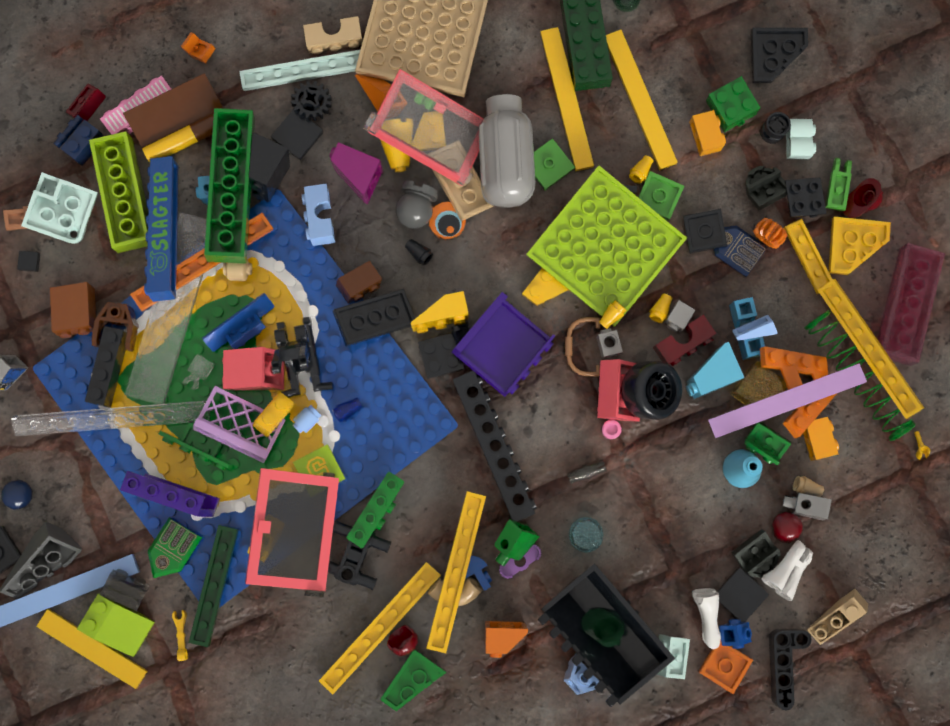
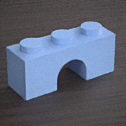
(320, 230)

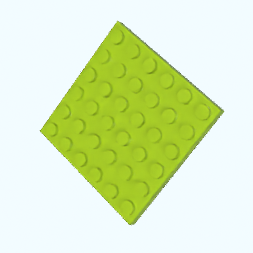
(606, 244)

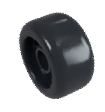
(652, 390)

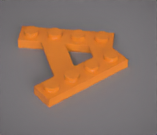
(792, 365)

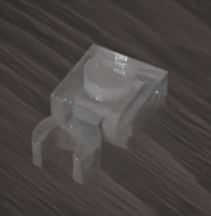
(199, 369)

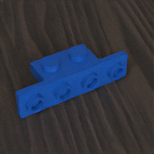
(241, 325)

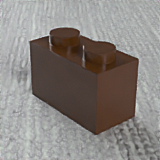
(359, 282)

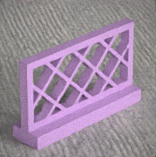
(229, 438)

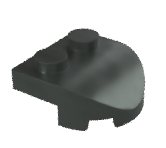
(765, 186)
(757, 554)

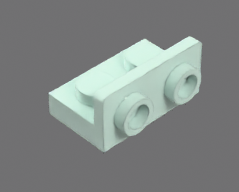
(679, 649)

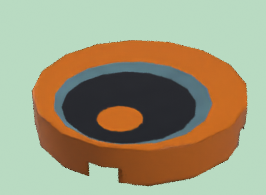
(446, 222)

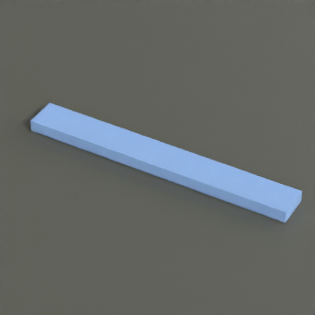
(64, 591)

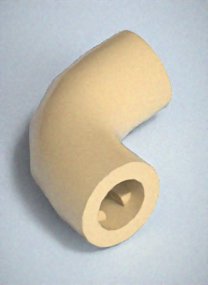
(470, 590)

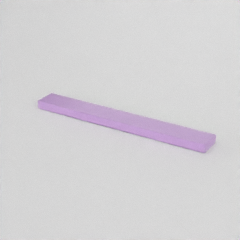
(787, 400)

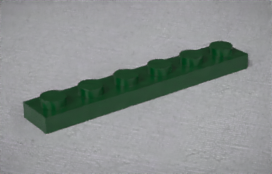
(213, 586)

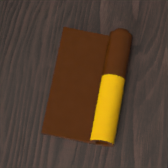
(174, 118)

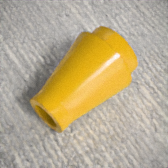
(640, 171)
(661, 308)
(612, 314)

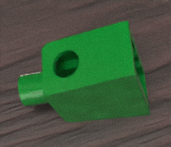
(514, 541)

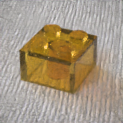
(758, 385)

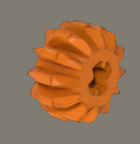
(770, 233)

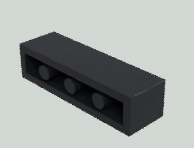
(107, 367)

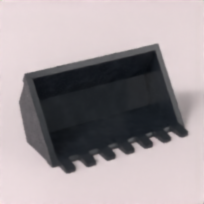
(618, 668)

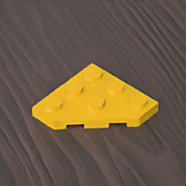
(855, 242)

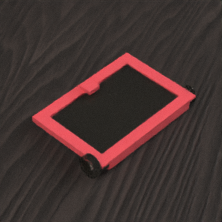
(292, 531)

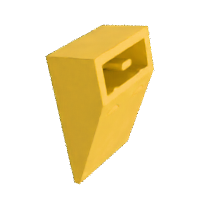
(445, 311)

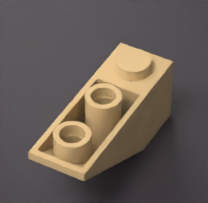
(839, 616)

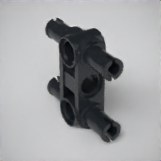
(354, 558)

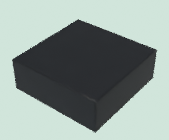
(28, 261)

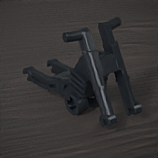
(298, 357)

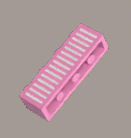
(115, 120)

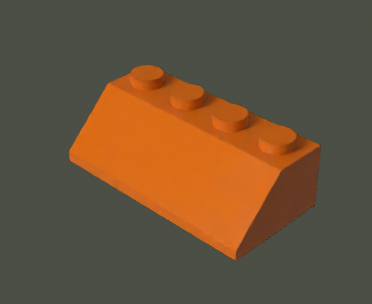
(503, 636)

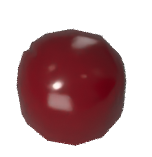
(787, 527)
(402, 640)

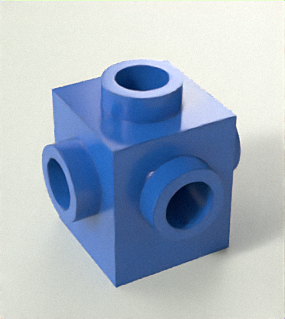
(735, 633)

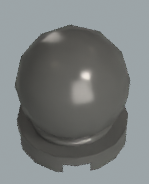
(415, 206)

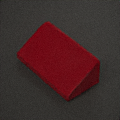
(86, 103)

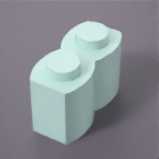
(800, 139)

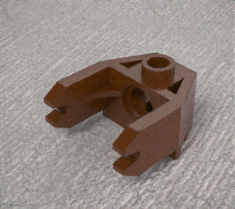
(119, 315)

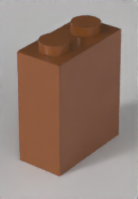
(72, 309)

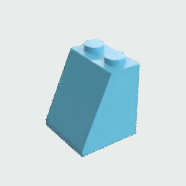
(715, 373)

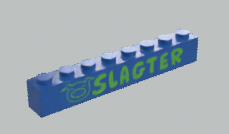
(162, 229)

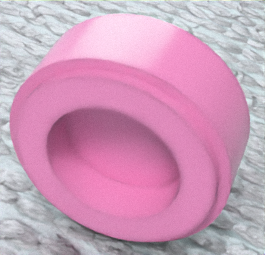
(611, 429)

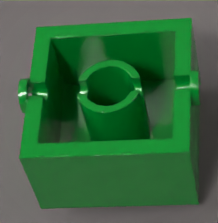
(733, 104)

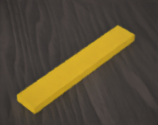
(93, 650)

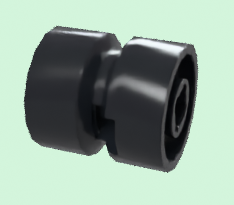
(775, 127)

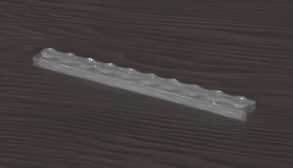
(108, 418)

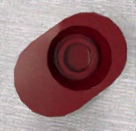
(865, 197)

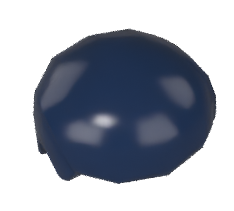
(16, 494)

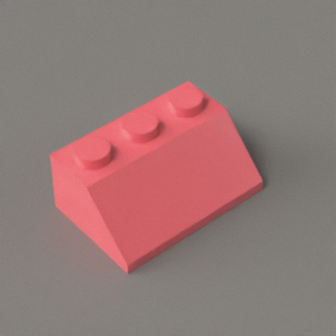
(610, 391)

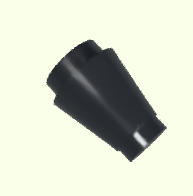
(419, 252)

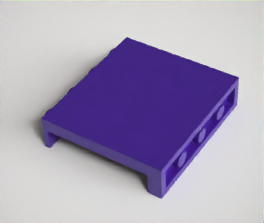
(503, 346)
(170, 494)

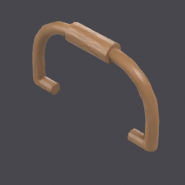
(568, 346)

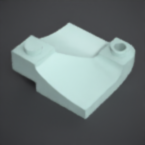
(59, 209)

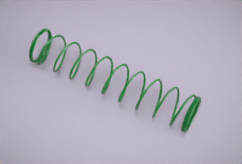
(907, 425)

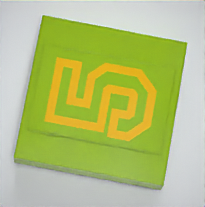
(318, 462)

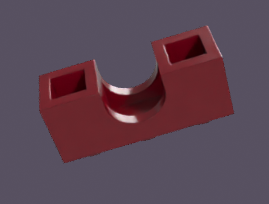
(699, 333)

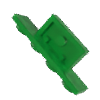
(201, 444)
(376, 509)

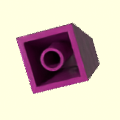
(357, 170)

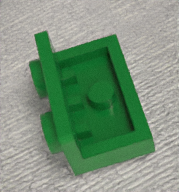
(767, 443)

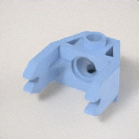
(573, 678)

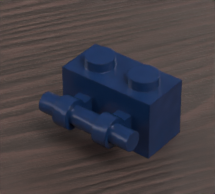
(78, 144)

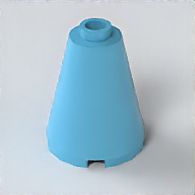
(742, 468)

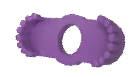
(511, 569)

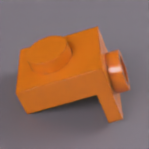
(198, 48)

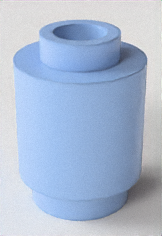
(306, 419)

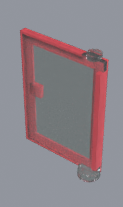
(428, 127)

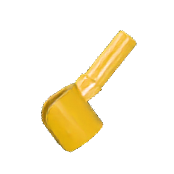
(921, 447)

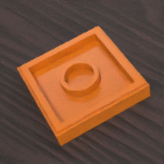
(725, 667)

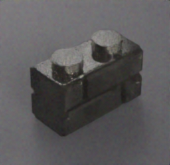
(125, 589)

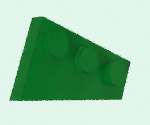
(412, 678)

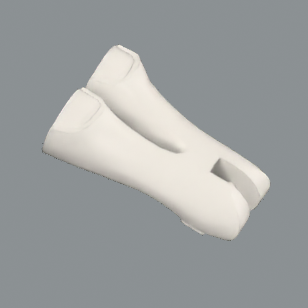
(787, 573)
(708, 605)

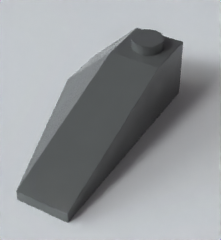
(44, 554)

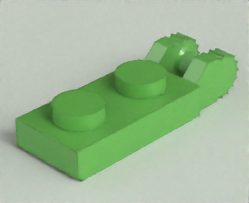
(839, 186)

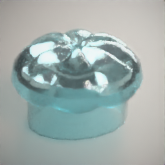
(586, 534)

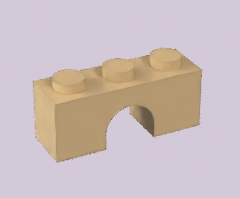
(319, 41)

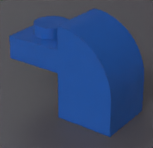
(475, 567)

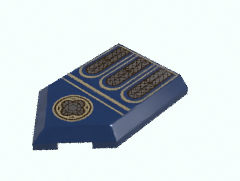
(742, 250)

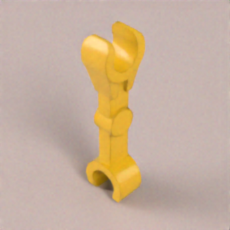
(182, 653)

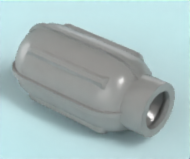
(506, 153)

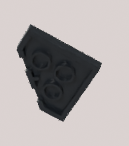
(775, 50)

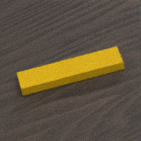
(808, 254)

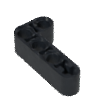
(786, 667)

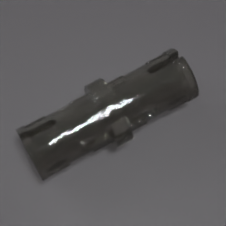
(586, 472)

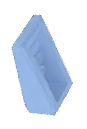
(758, 328)

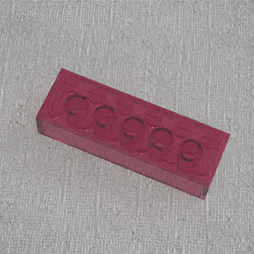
(910, 303)

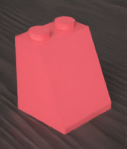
(250, 370)

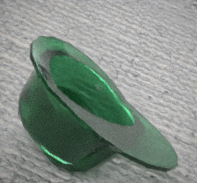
(603, 627)

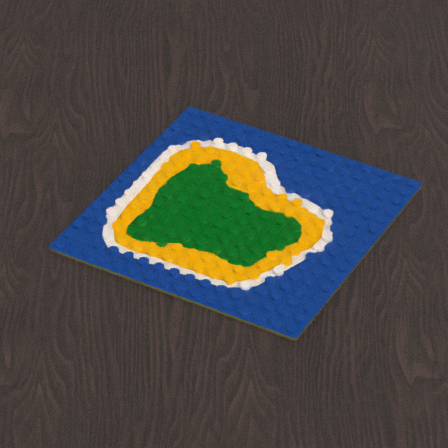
(389, 432)

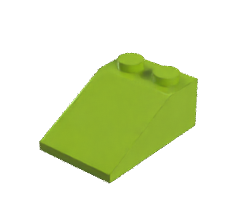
(115, 625)

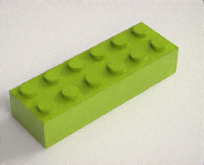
(121, 191)

